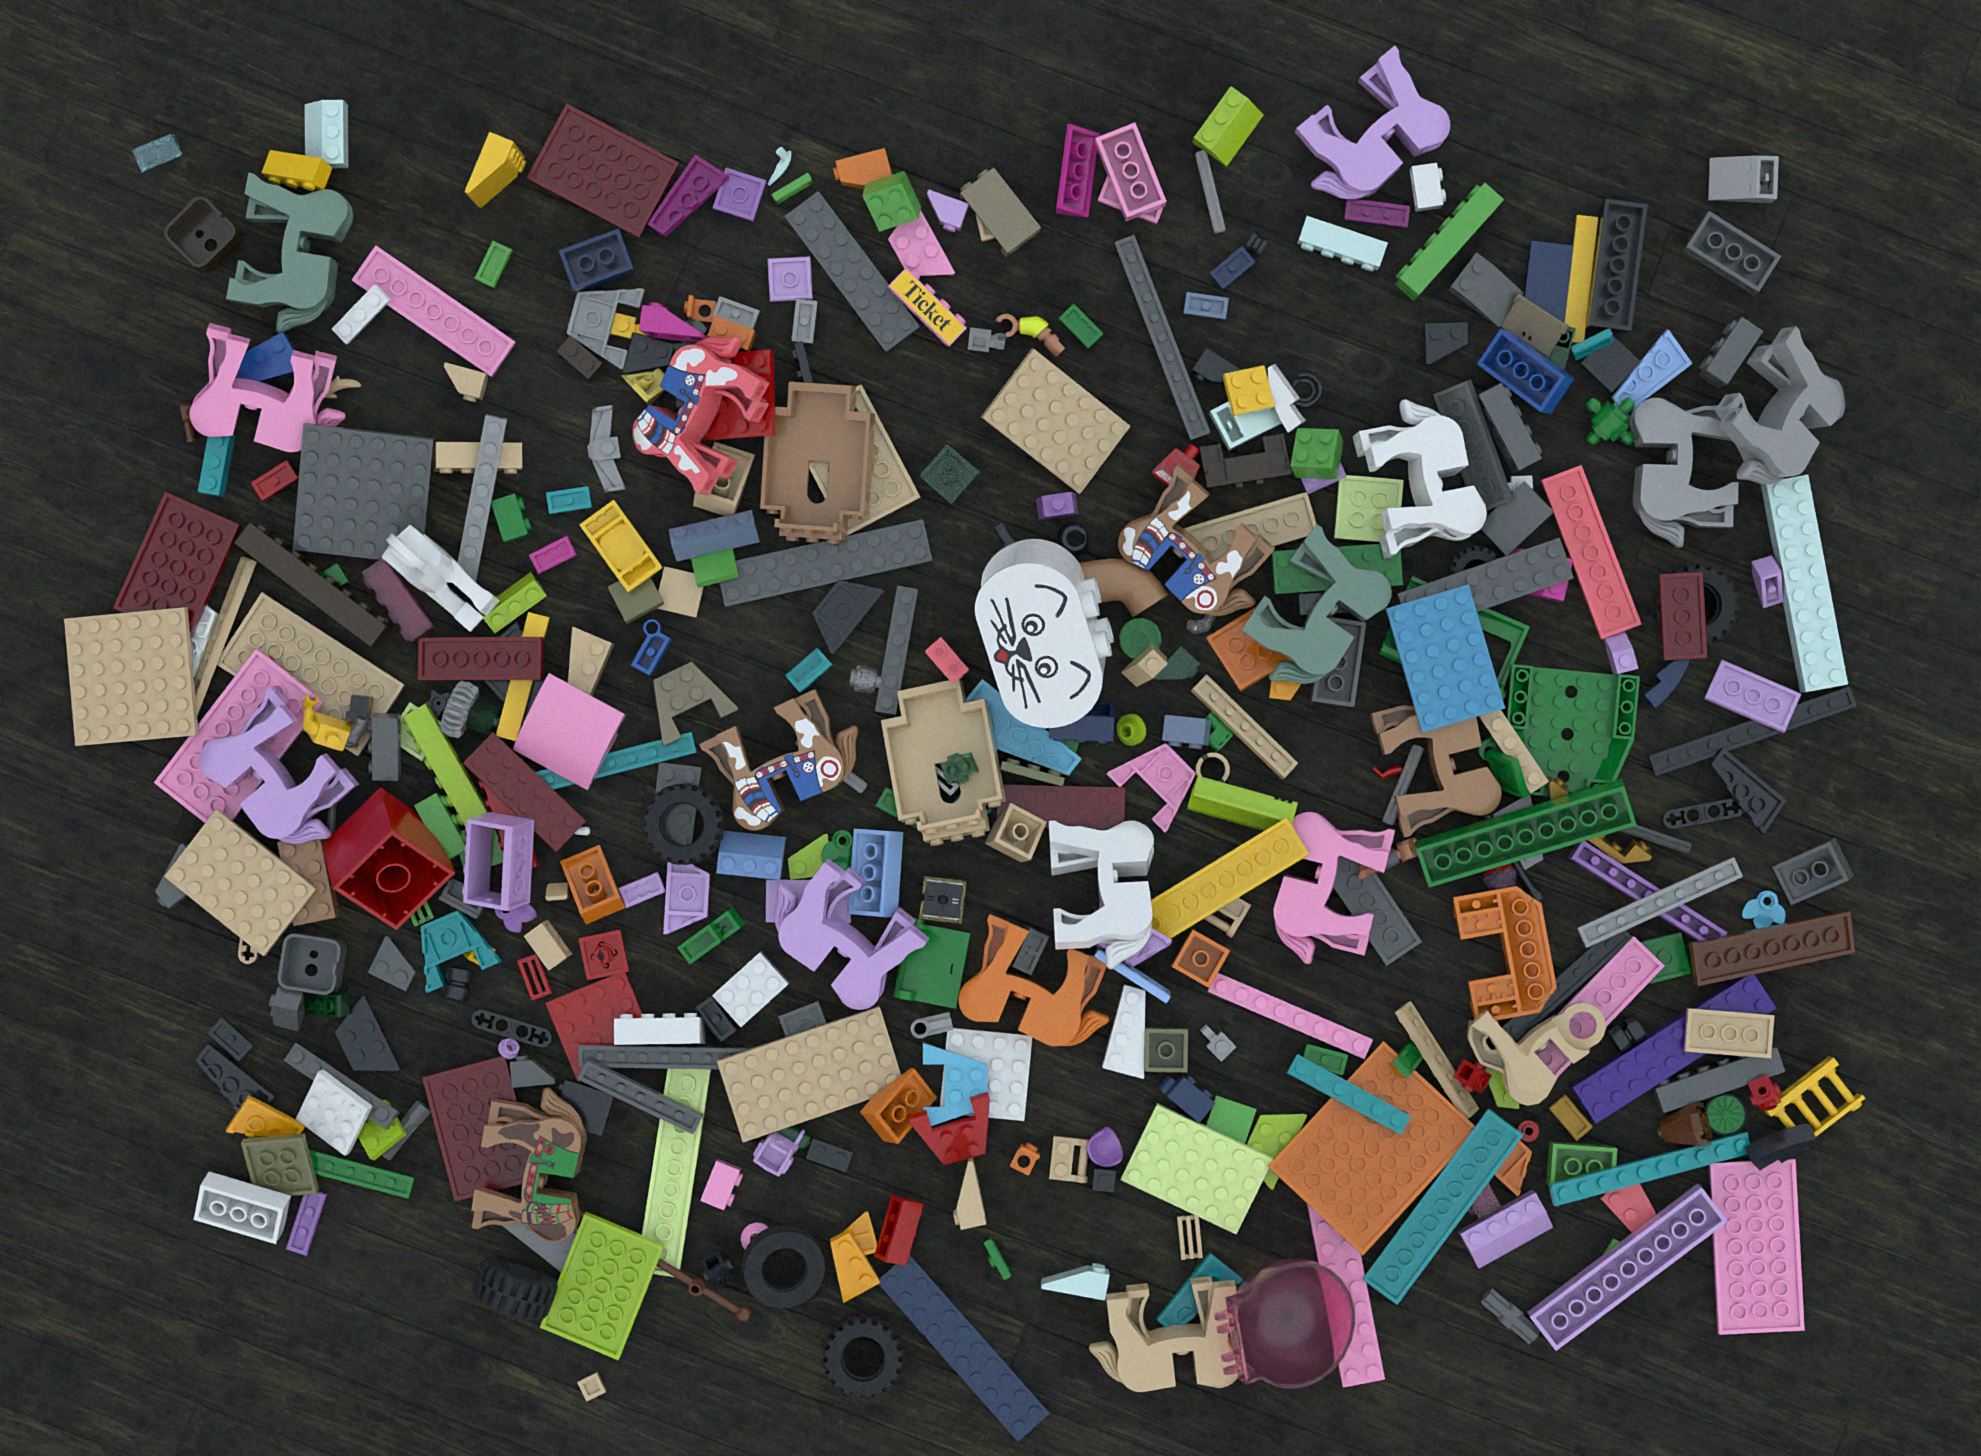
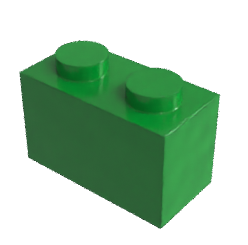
(511, 518)

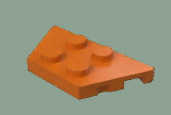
(1514, 1168)

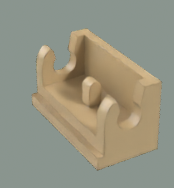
(548, 944)

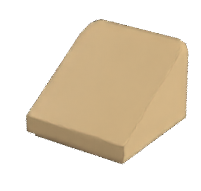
(557, 891)

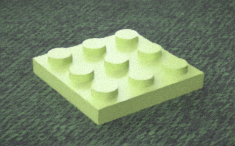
(1360, 505)

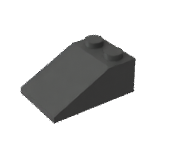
(1485, 290)
(1813, 871)

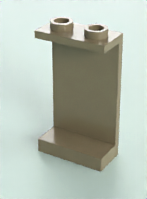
(1000, 210)

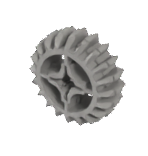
(458, 708)

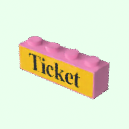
(927, 307)

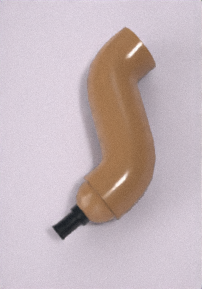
(1115, 578)

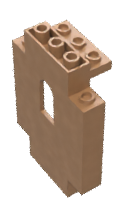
(818, 427)

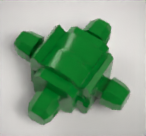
(1610, 421)

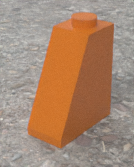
(862, 168)

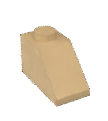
(467, 381)
(1145, 665)

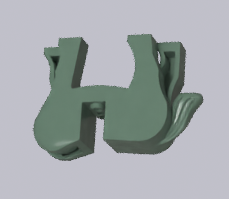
(306, 278)
(1320, 642)

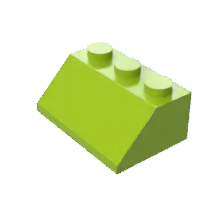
(1228, 126)

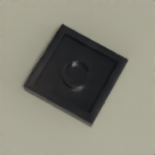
(1610, 364)

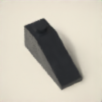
(1212, 367)

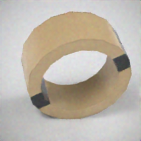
(1221, 757)

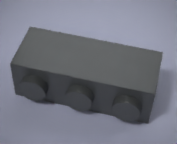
(385, 746)

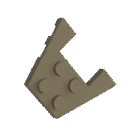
(682, 691)

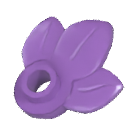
(515, 917)

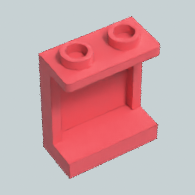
(947, 660)

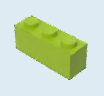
(515, 602)

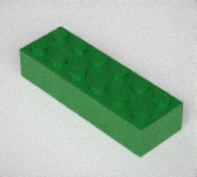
(1293, 580)

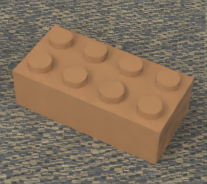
(310, 862)

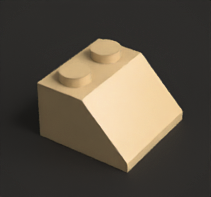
(1016, 833)

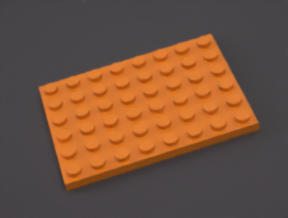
(1360, 1170)

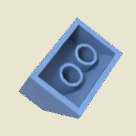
(751, 855)

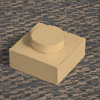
(591, 1386)

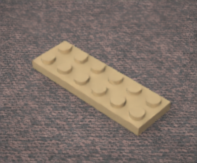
(1274, 521)

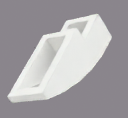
(1283, 399)

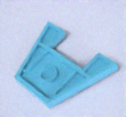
(962, 1080)

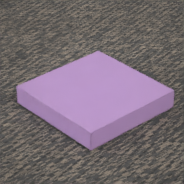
(790, 279)

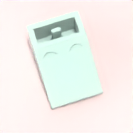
(1242, 428)

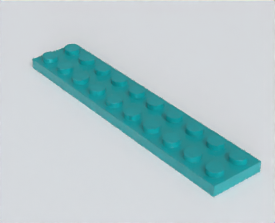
(1442, 1206)

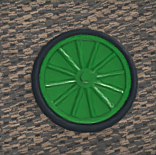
(1726, 1114)

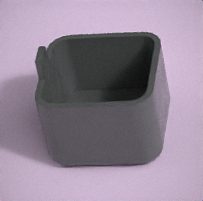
(297, 957)

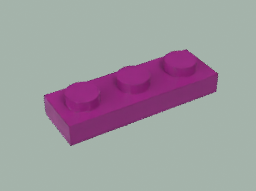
(1377, 213)

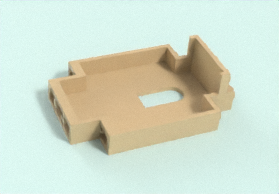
(931, 728)

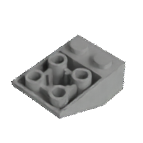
(1743, 179)

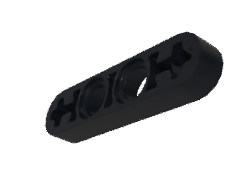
(1703, 816)
(511, 1031)

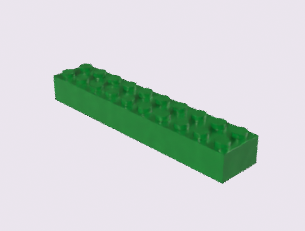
(1525, 833)

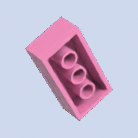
(1130, 172)

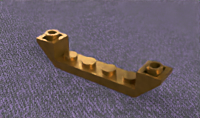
(1632, 853)

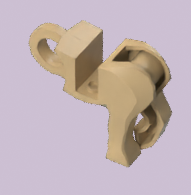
(1522, 1071)

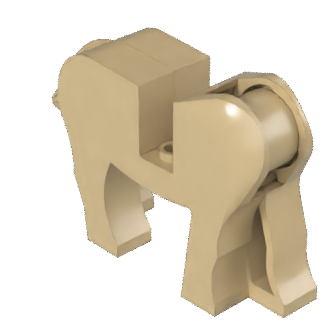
(1145, 1357)

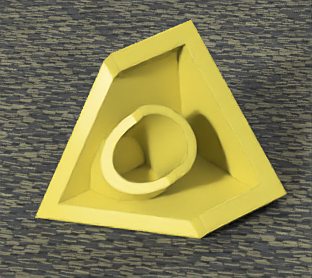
(646, 384)

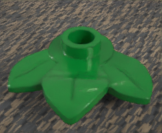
(839, 853)

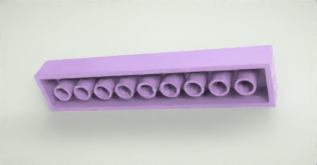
(1627, 1266)

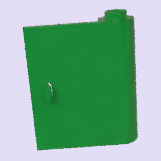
(927, 970)

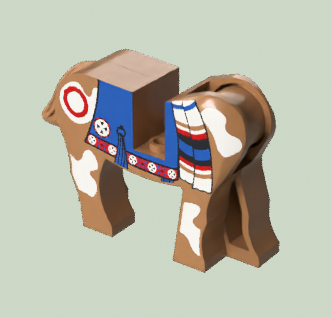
(1199, 581)
(812, 770)

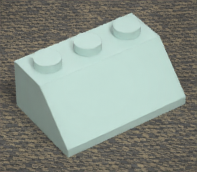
(327, 131)

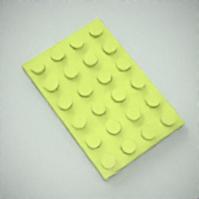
(1196, 1168)

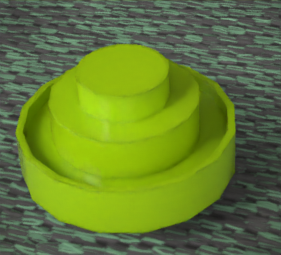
(1131, 729)

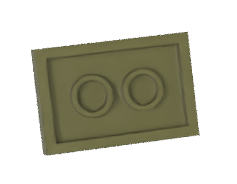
(1032, 772)

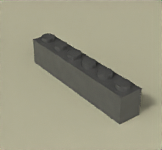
(1714, 1080)

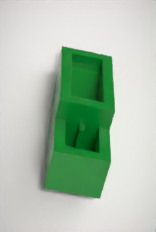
(711, 935)

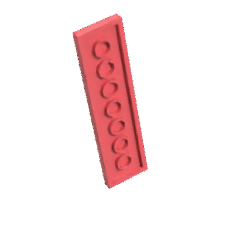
(1591, 552)

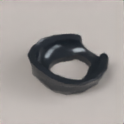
(1316, 386)
(1062, 541)

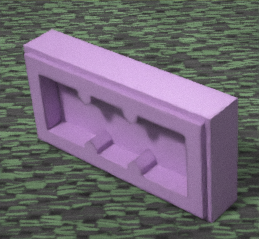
(642, 889)

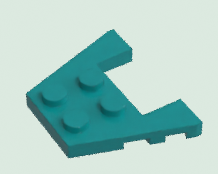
(448, 939)

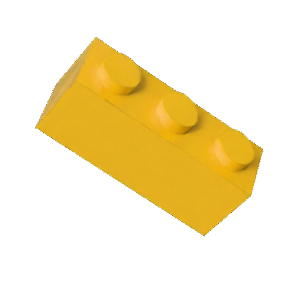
(296, 170)

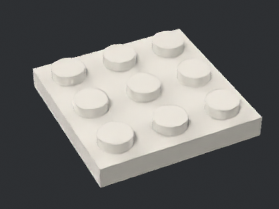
(334, 1112)

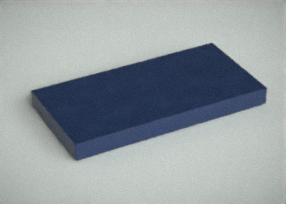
(1549, 277)

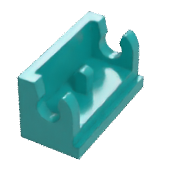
(808, 670)

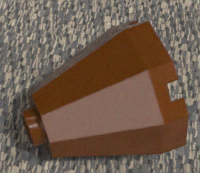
(1687, 1126)

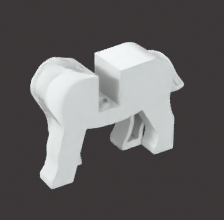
(1433, 452)
(1125, 907)

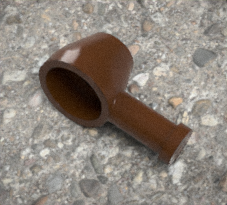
(185, 410)

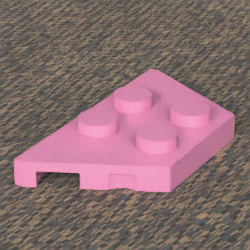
(919, 249)

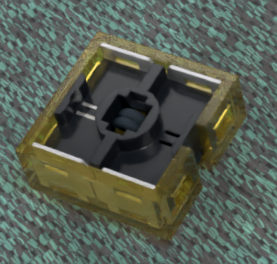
(943, 899)

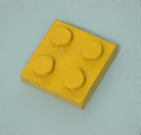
(1248, 390)

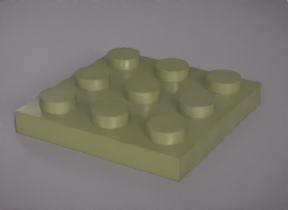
(281, 1164)

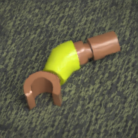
(1034, 327)

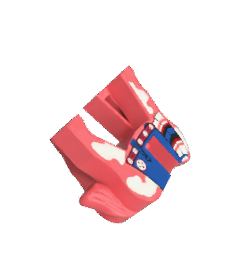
(699, 378)

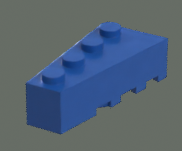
(268, 360)

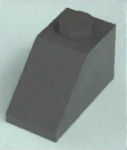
(529, 1073)

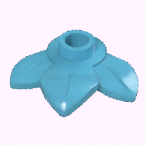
(1763, 914)

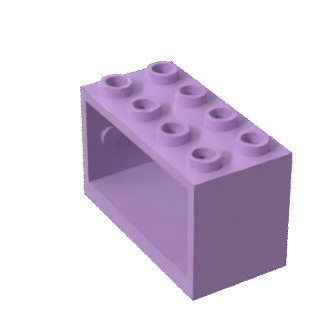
(516, 861)

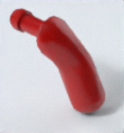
(1389, 772)

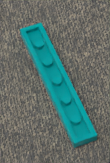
(1348, 1094)

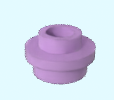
(508, 1048)

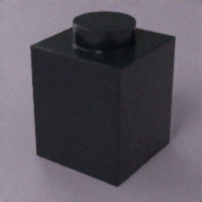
(1103, 1179)

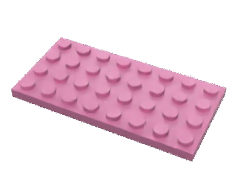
(227, 717)
(1757, 1248)

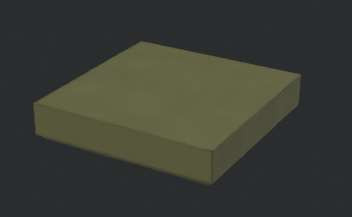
(638, 601)

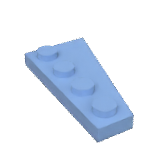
(1655, 370)

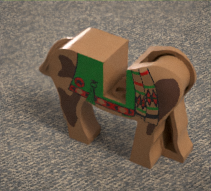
(556, 1148)

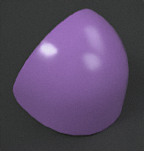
(1105, 1148)

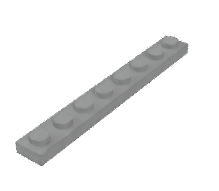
(481, 494)
(1659, 902)

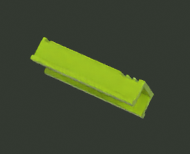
(1238, 804)

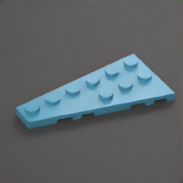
(1023, 739)

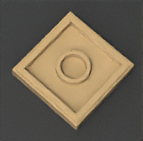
(680, 592)

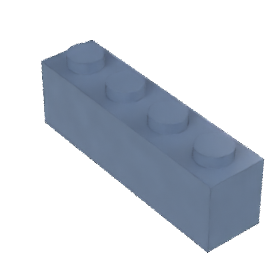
(714, 535)

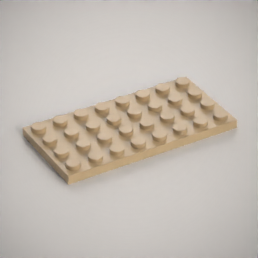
(313, 659)
(809, 1073)

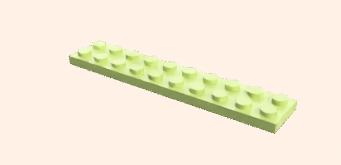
(675, 1168)

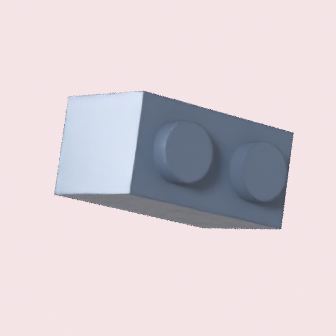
(1186, 730)

